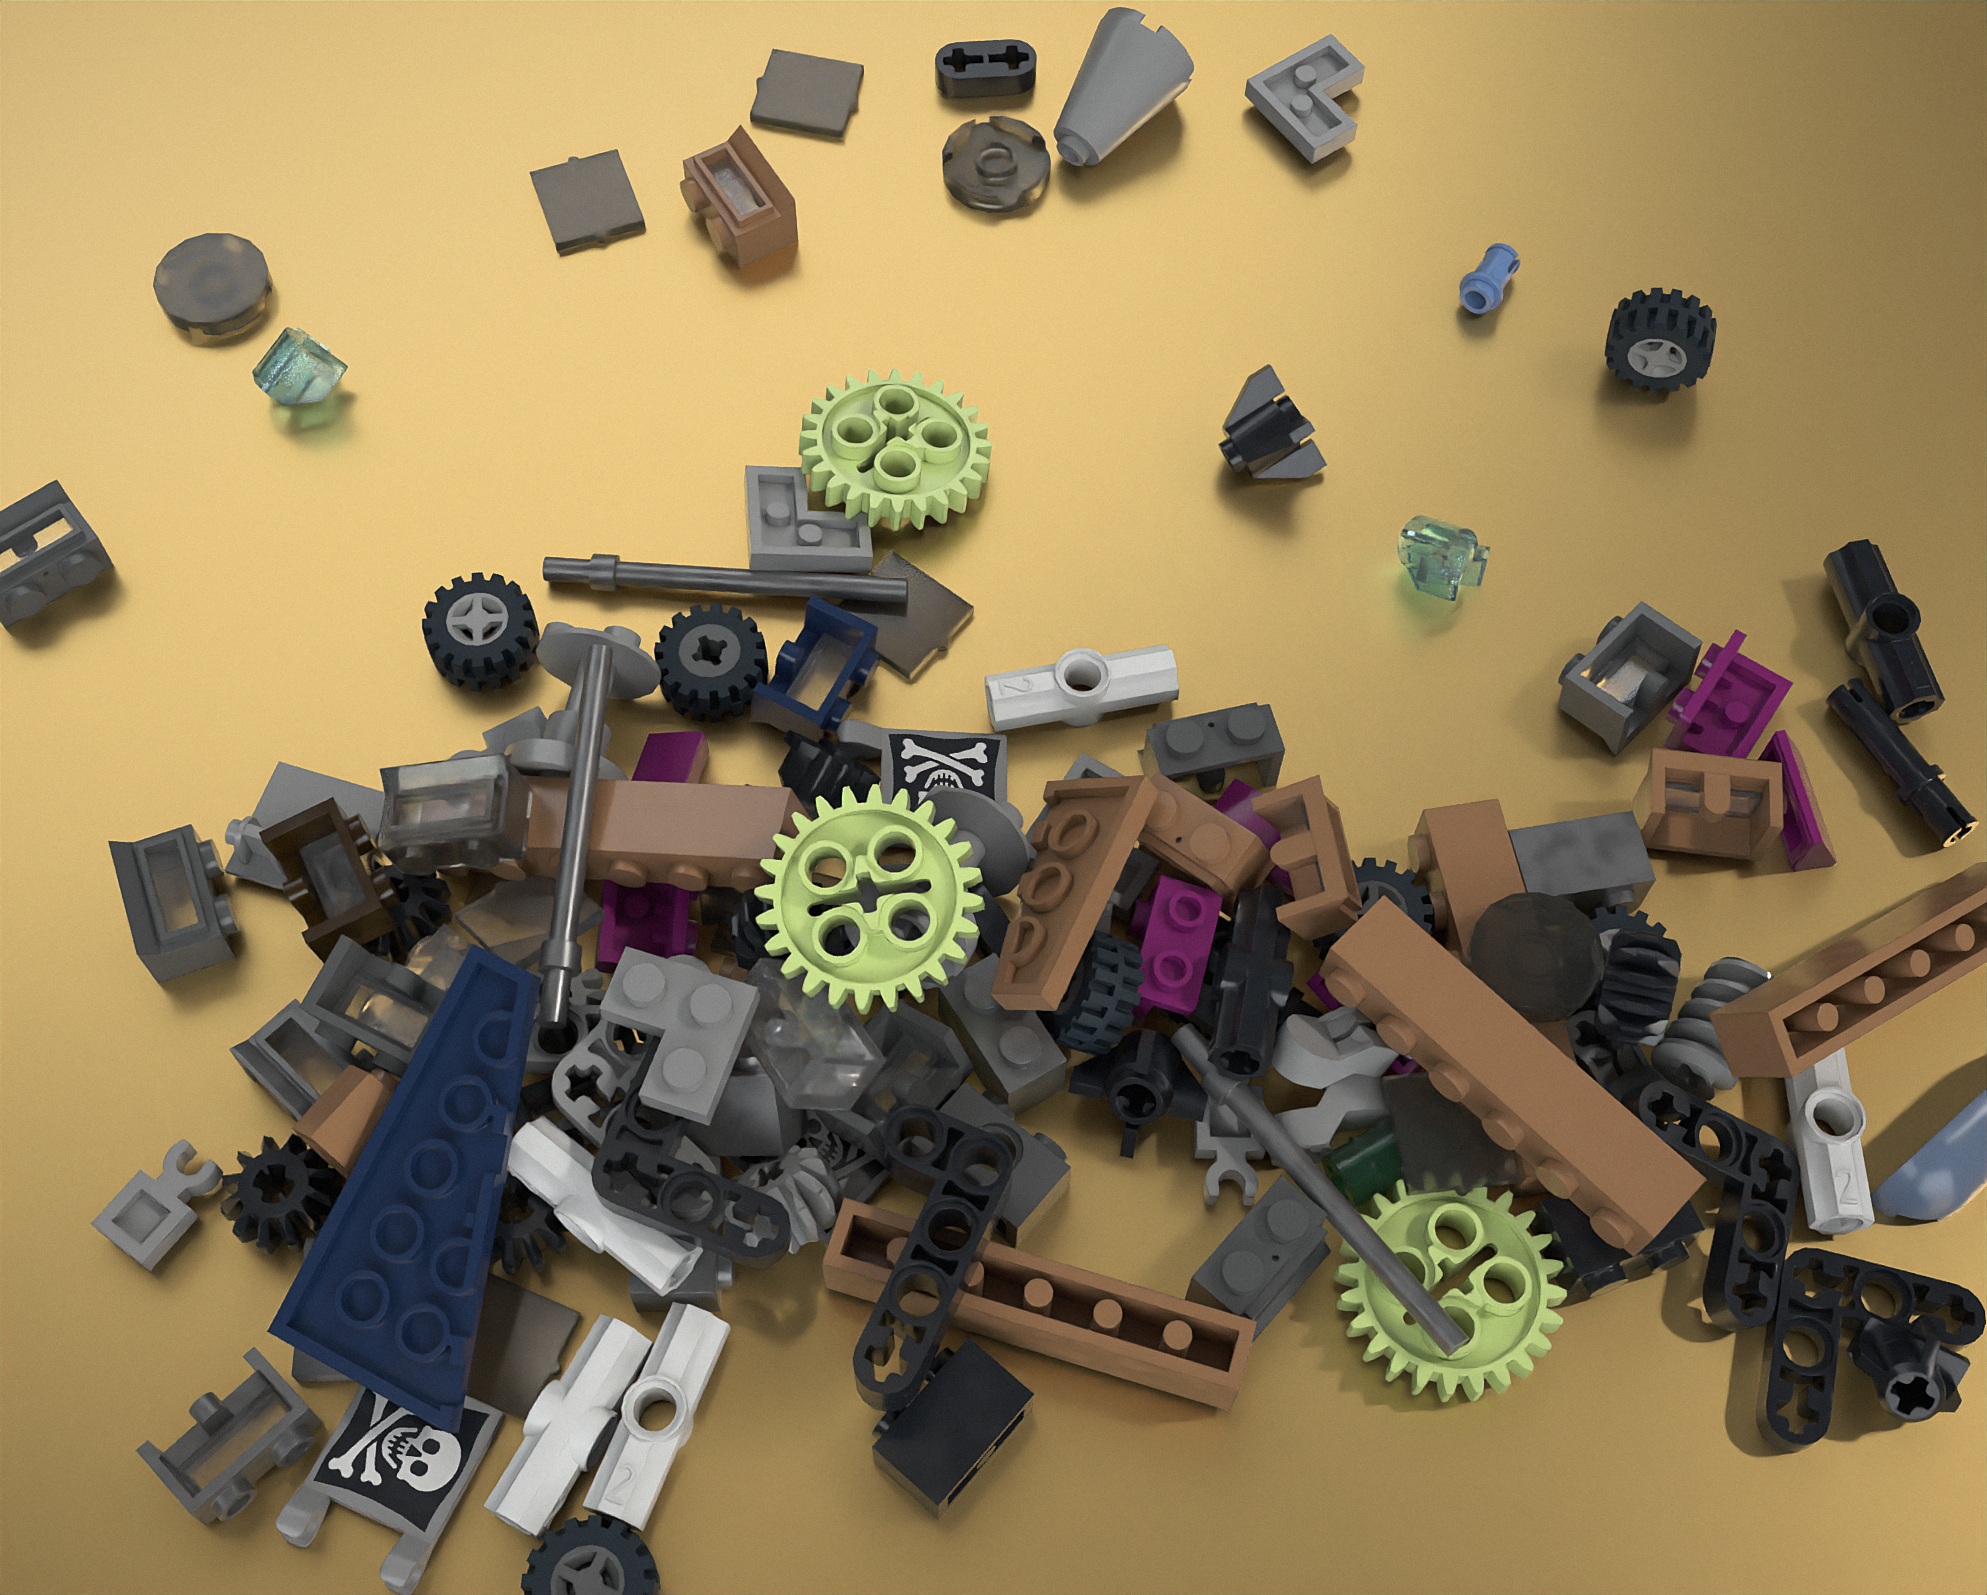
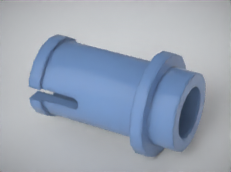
(1484, 287)

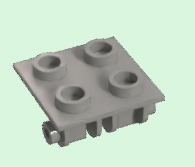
(287, 794)

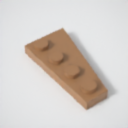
(1074, 873)

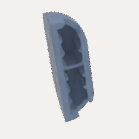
(1941, 1173)

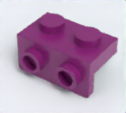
(1729, 704)
(646, 920)
(1175, 941)

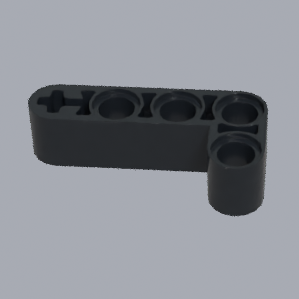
(921, 1262)

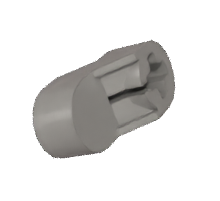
(1330, 1048)
(1345, 1106)

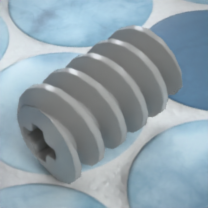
(1691, 1050)

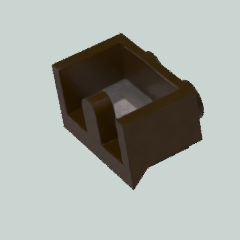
(332, 876)

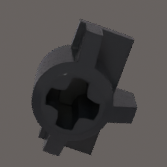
(823, 771)
(1908, 1367)

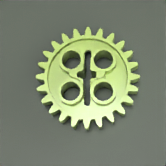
(895, 449)
(881, 960)
(1496, 1331)

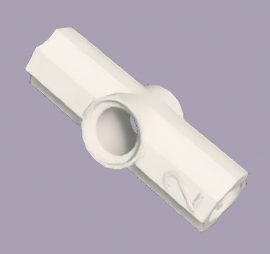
(1116, 682)
(1830, 1165)
(561, 1175)
(569, 1426)
(641, 1458)

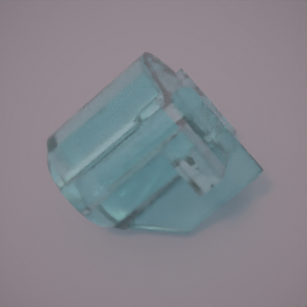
(297, 369)
(1441, 556)

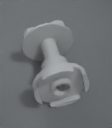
(563, 655)
(998, 851)

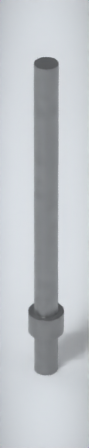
(608, 572)
(561, 954)
(1322, 1192)

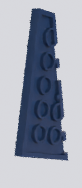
(411, 1238)

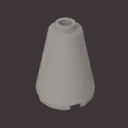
(1120, 86)

